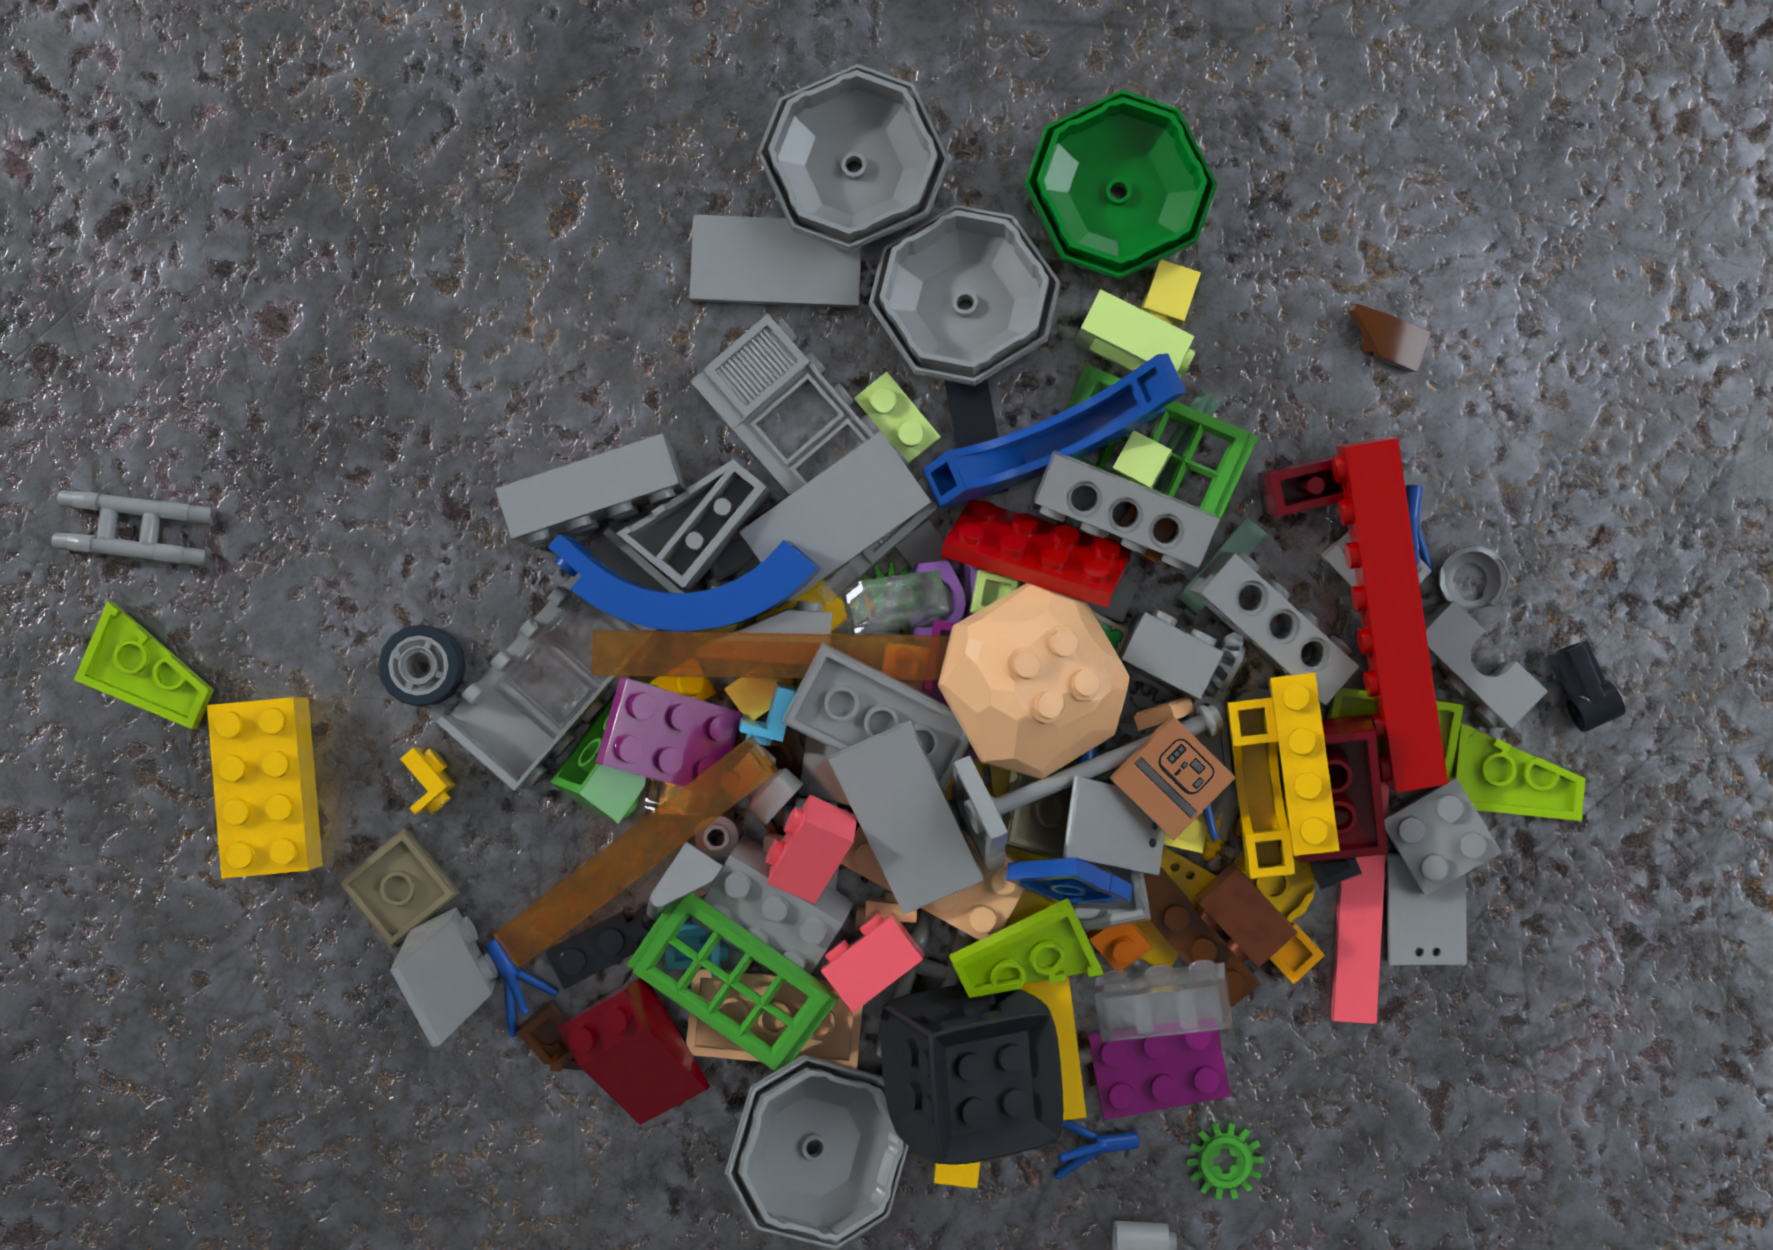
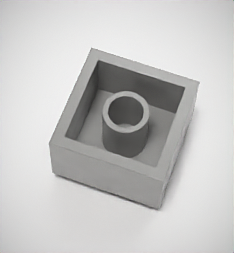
(1169, 655)

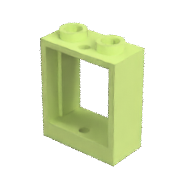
(1131, 335)

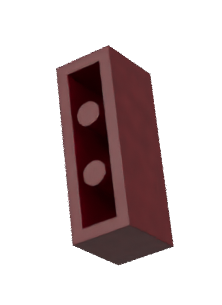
(1300, 487)

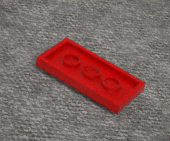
(1037, 552)

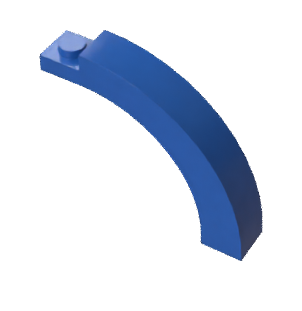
(1076, 432)
(751, 595)

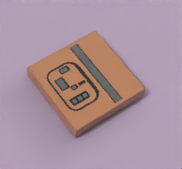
(1172, 777)

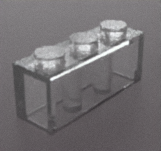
(1163, 1001)

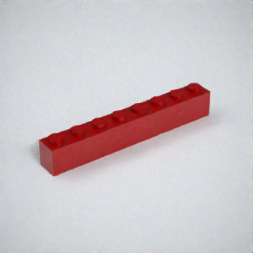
(1390, 613)

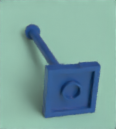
(1070, 876)

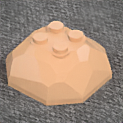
(1033, 681)

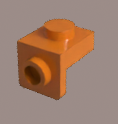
(1120, 944)

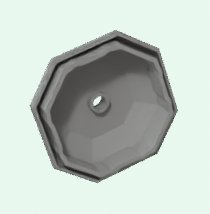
(845, 120)
(956, 259)
(824, 1194)

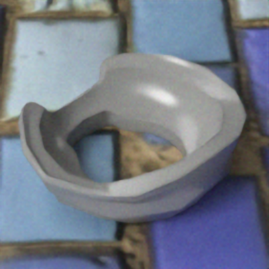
(1493, 569)

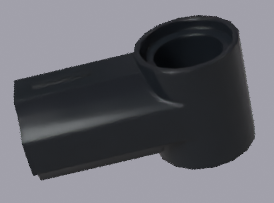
(1591, 696)

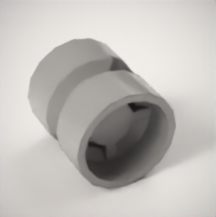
(773, 793)

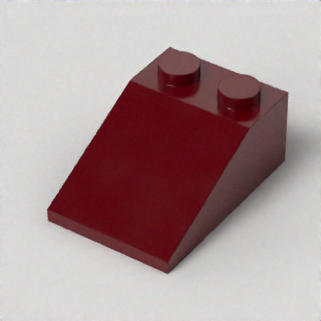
(1354, 788)
(634, 1051)

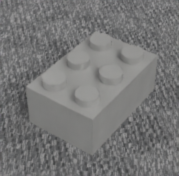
(776, 917)

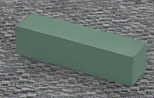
(1242, 538)

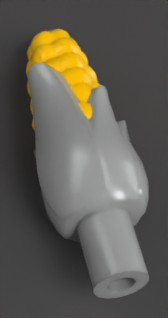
(1225, 813)

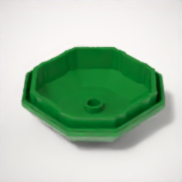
(1126, 145)

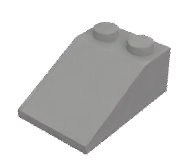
(443, 974)

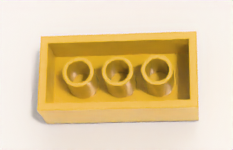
(264, 787)

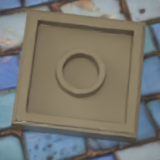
(398, 887)

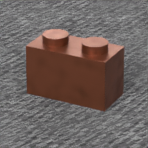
(1245, 915)

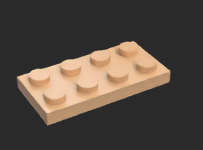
(974, 910)
(833, 1041)

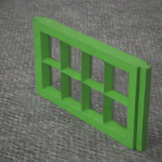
(1231, 465)
(798, 1028)

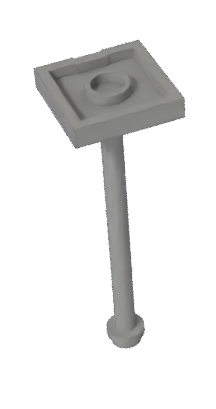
(984, 813)

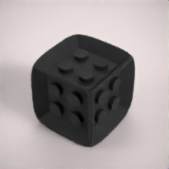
(971, 1073)

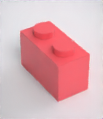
(811, 848)
(871, 961)

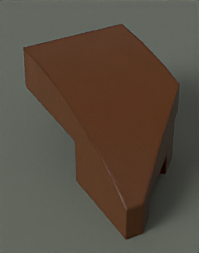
(1390, 337)
(545, 1040)

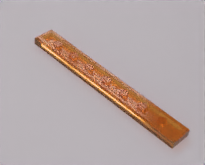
(759, 653)
(636, 851)

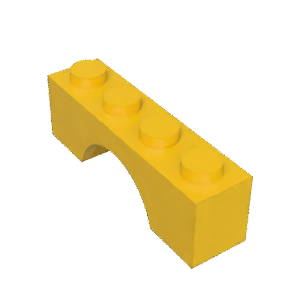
(1304, 764)
(1258, 788)

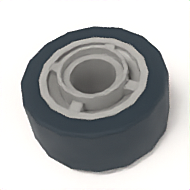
(398, 660)

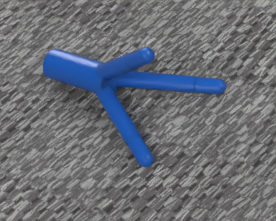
(1414, 499)
(511, 987)
(1101, 1144)

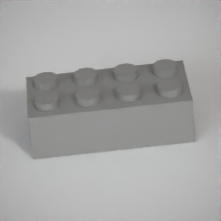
(591, 491)

